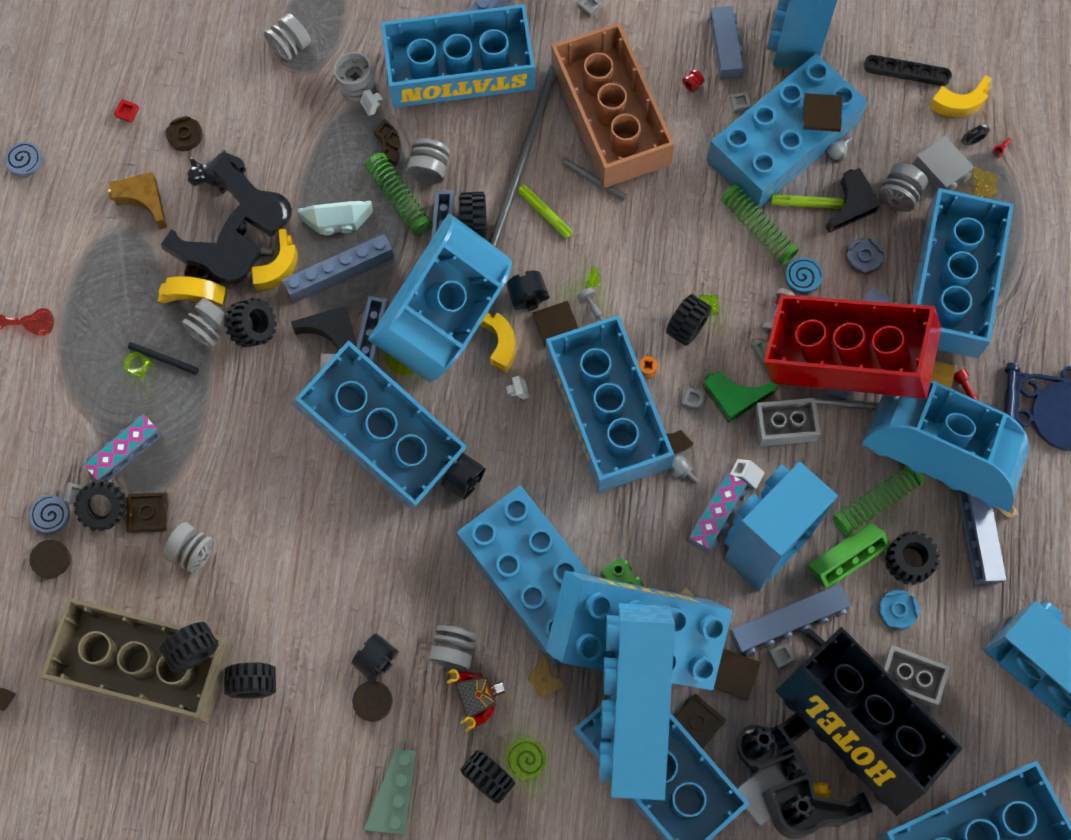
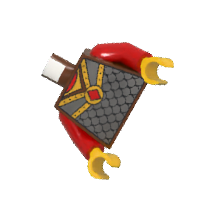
(476, 696)

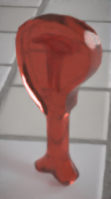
(38, 323)

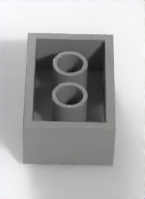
(787, 422)
(917, 675)

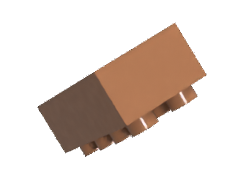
(612, 105)

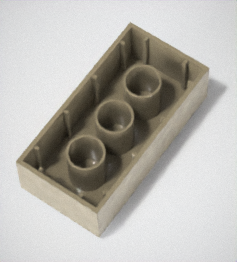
(122, 660)

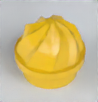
(822, 789)

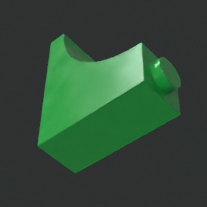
(733, 398)

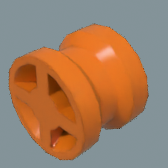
(648, 371)

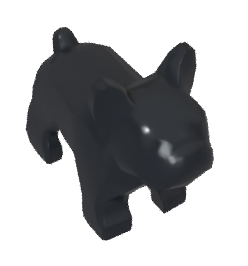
(203, 173)

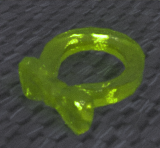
(140, 371)

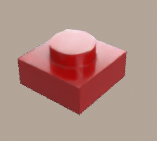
(126, 111)

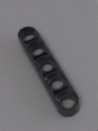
(916, 69)

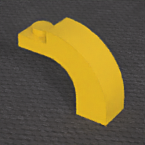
(958, 105)
(271, 275)
(191, 289)
(506, 349)

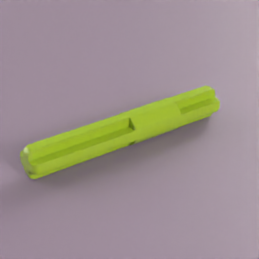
(807, 201)
(545, 211)

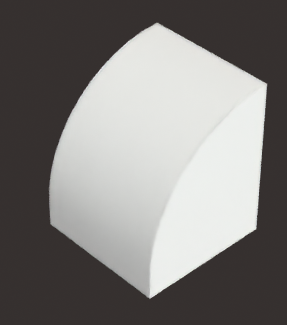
(748, 472)

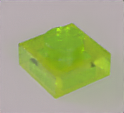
(593, 278)
(712, 300)

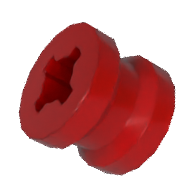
(693, 80)

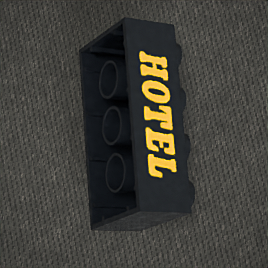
(869, 721)

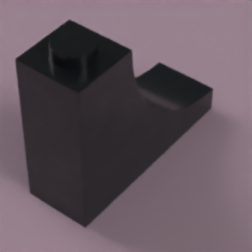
(859, 200)
(329, 324)

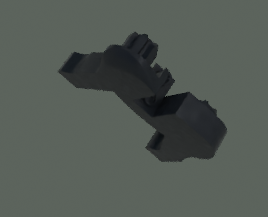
(233, 254)
(793, 804)

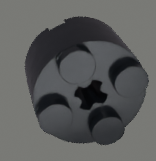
(527, 290)
(463, 476)
(374, 657)

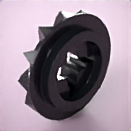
(975, 135)

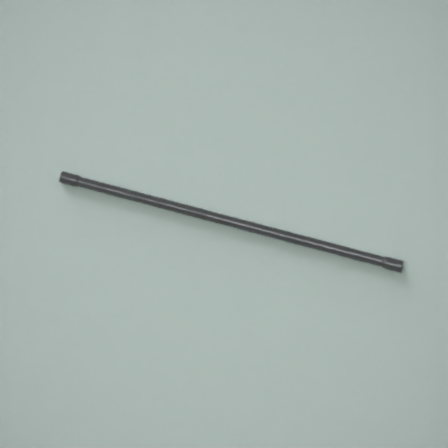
(524, 154)

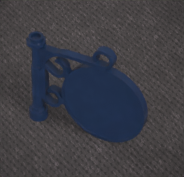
(1050, 408)

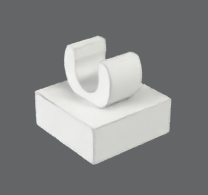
(370, 101)
(519, 388)

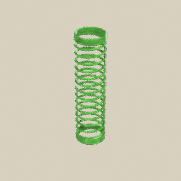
(382, 163)
(730, 194)
(837, 517)

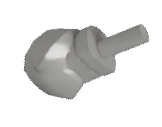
(838, 149)
(681, 468)

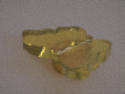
(985, 183)
(550, 684)

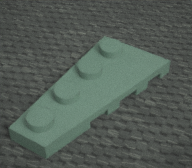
(393, 800)

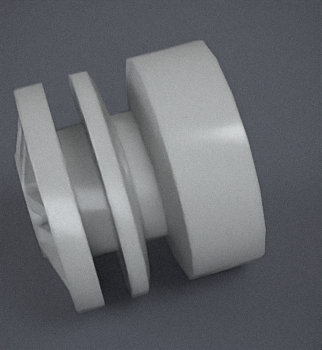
(287, 37)
(354, 75)
(428, 161)
(903, 187)
(204, 325)
(188, 548)
(453, 644)

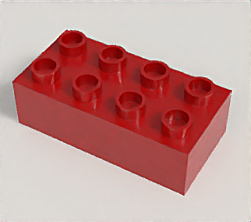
(853, 345)

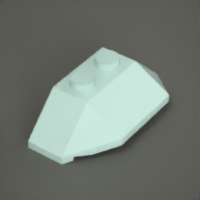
(336, 217)

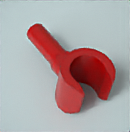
(1000, 148)

